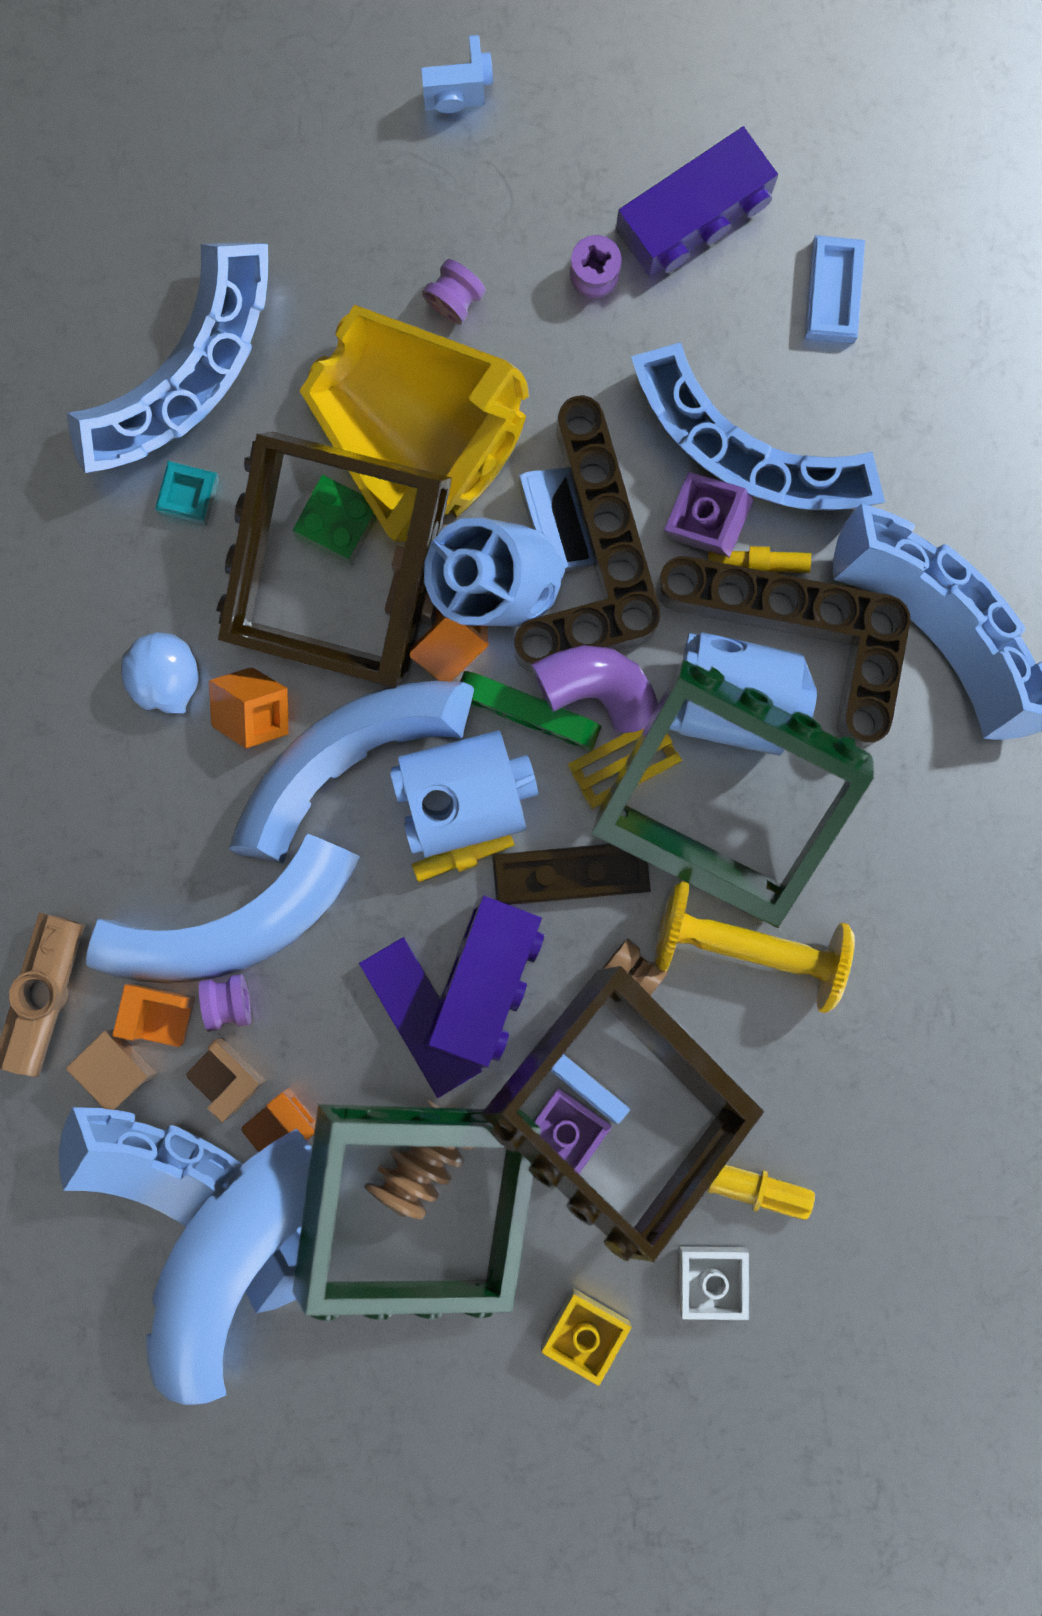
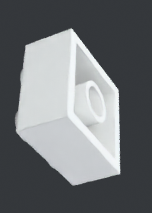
(714, 1283)

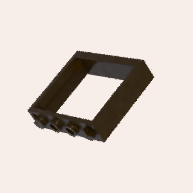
(246, 559)
(683, 1056)

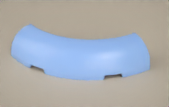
(195, 372)
(739, 457)
(954, 610)
(333, 747)
(237, 940)
(167, 1172)
(216, 1264)

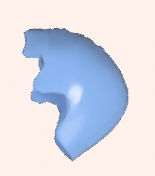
(160, 672)

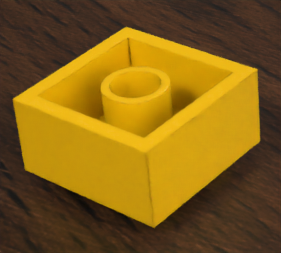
(585, 1337)

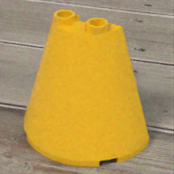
(417, 405)

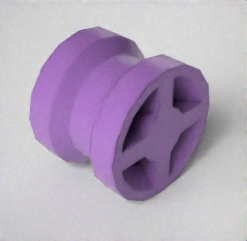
(595, 279)
(453, 291)
(225, 1002)

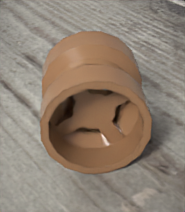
(642, 971)

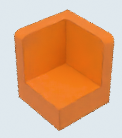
(449, 647)
(249, 707)
(153, 1015)
(278, 1119)

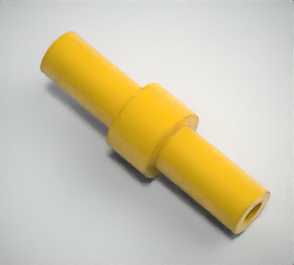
(762, 559)
(461, 858)

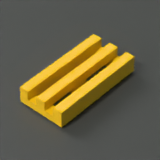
(585, 783)

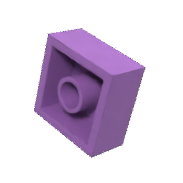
(709, 514)
(571, 1128)

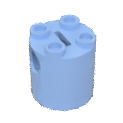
(492, 573)
(771, 670)
(482, 789)

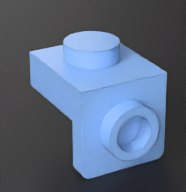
(458, 85)

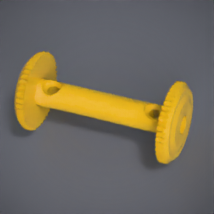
(828, 966)

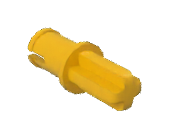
(764, 1192)

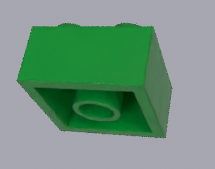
(335, 520)

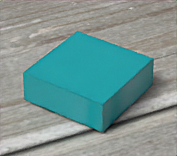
(187, 493)

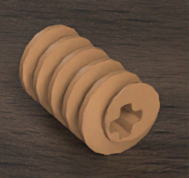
(414, 1177)

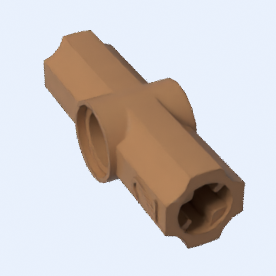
(28, 1028)

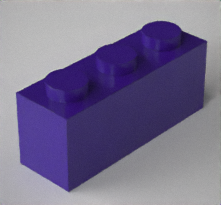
(697, 203)
(485, 983)

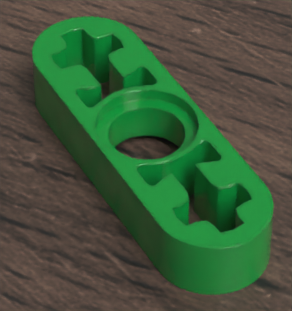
(532, 712)

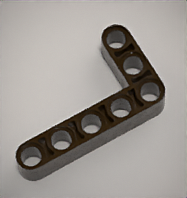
(605, 546)
(806, 620)

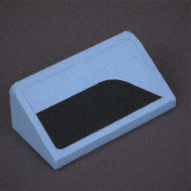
(556, 515)

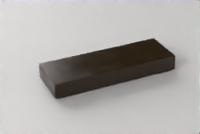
(568, 874)

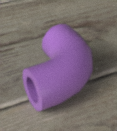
(598, 675)

